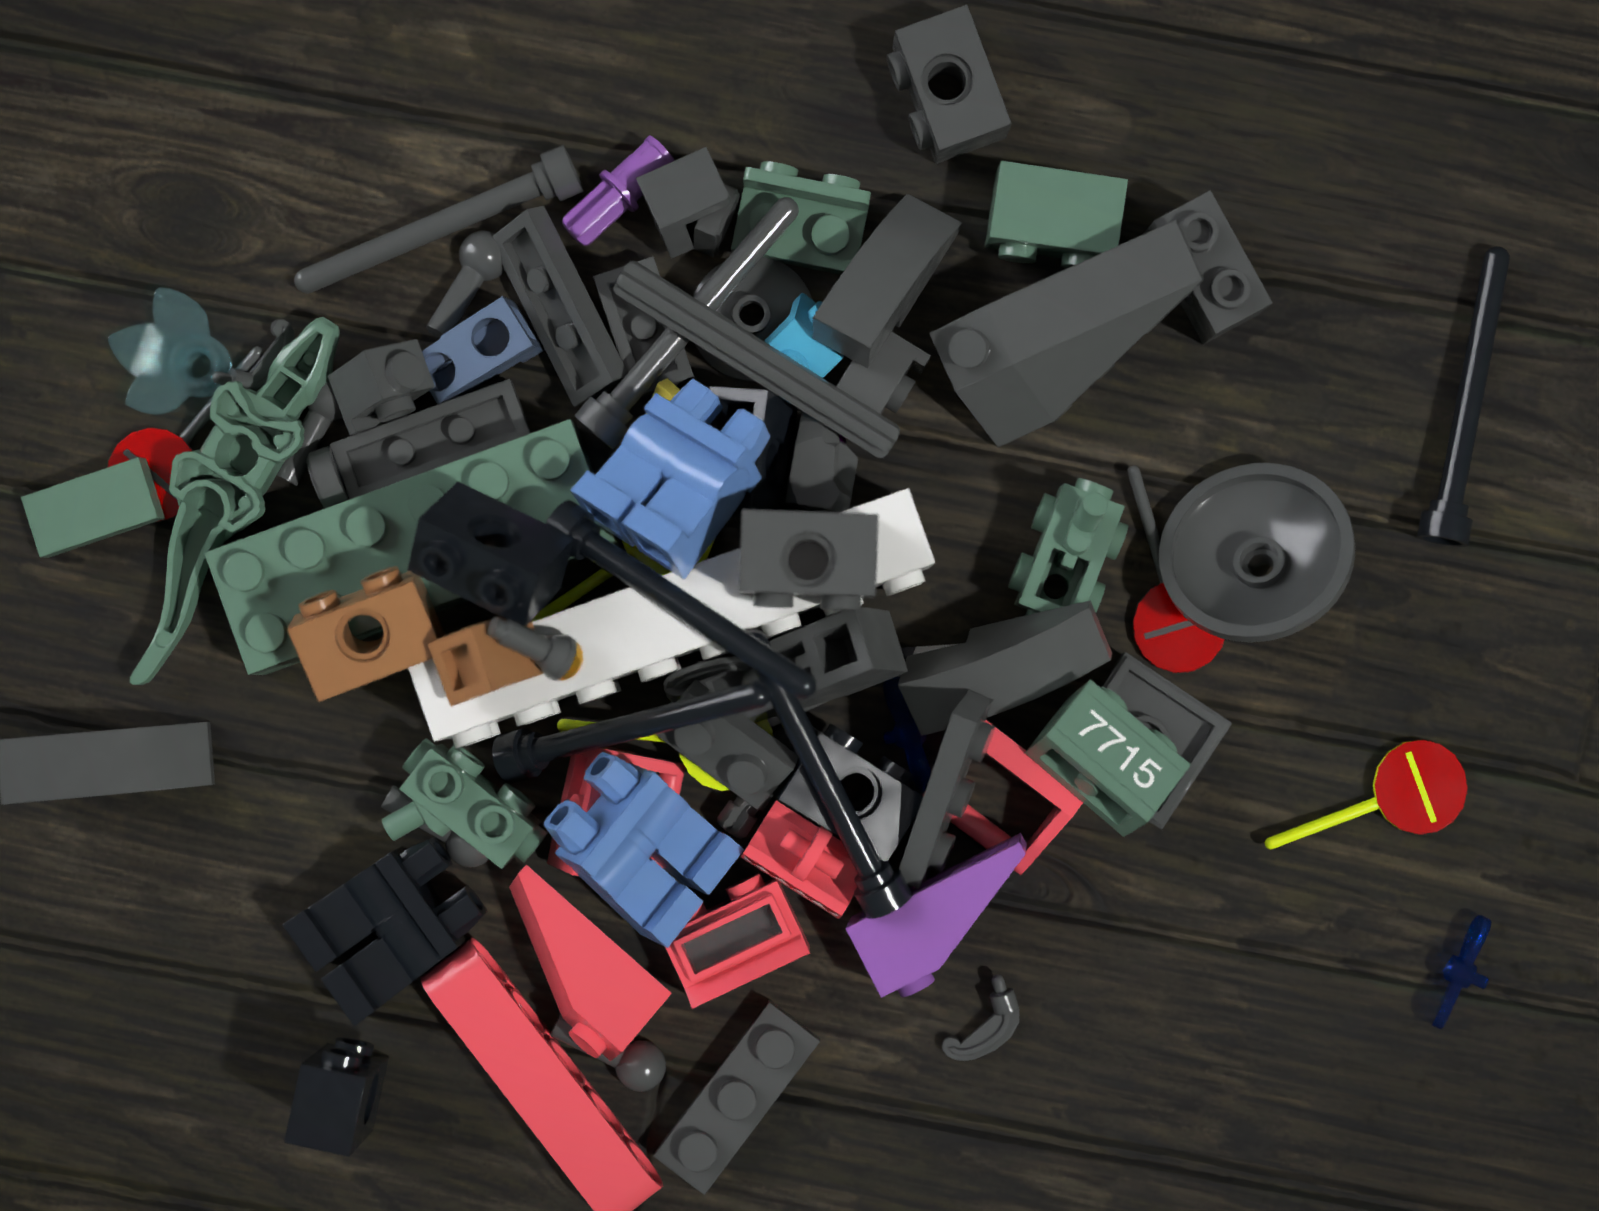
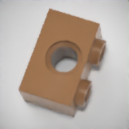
(339, 660)

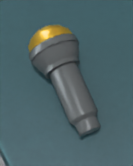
(556, 655)

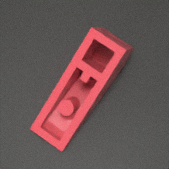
(590, 976)

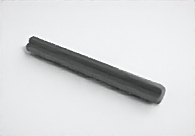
(756, 359)

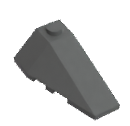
(1048, 343)

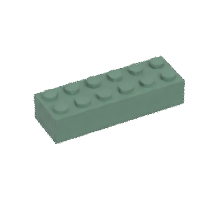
(339, 546)

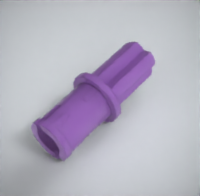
(614, 193)

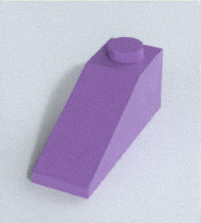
(920, 936)

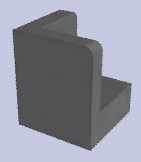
(681, 195)

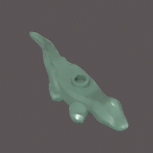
(226, 479)

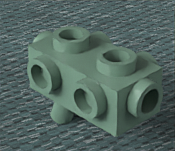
(1076, 536)
(455, 797)

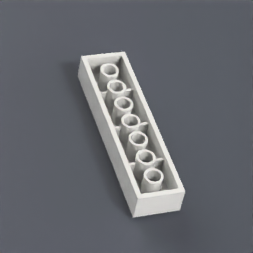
(634, 635)

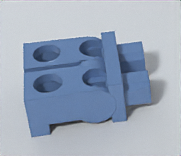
(676, 477)
(626, 827)

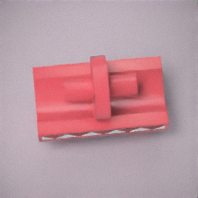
(803, 859)

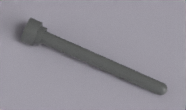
(550, 177)
(610, 412)

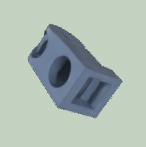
(480, 350)

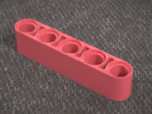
(540, 1080)

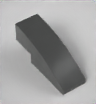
(884, 280)
(1005, 662)
(105, 762)

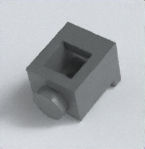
(885, 380)
(380, 385)

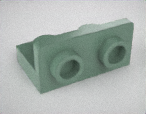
(828, 219)

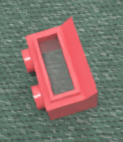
(737, 940)

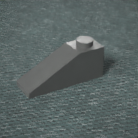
(841, 653)

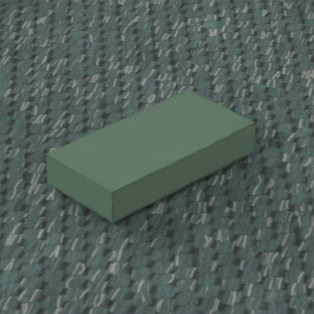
(92, 507)

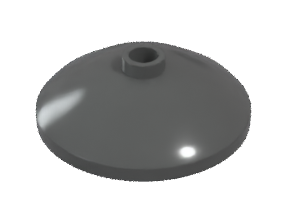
(1251, 520)

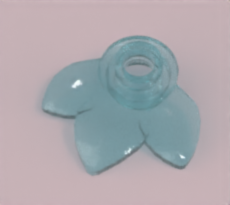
(164, 354)

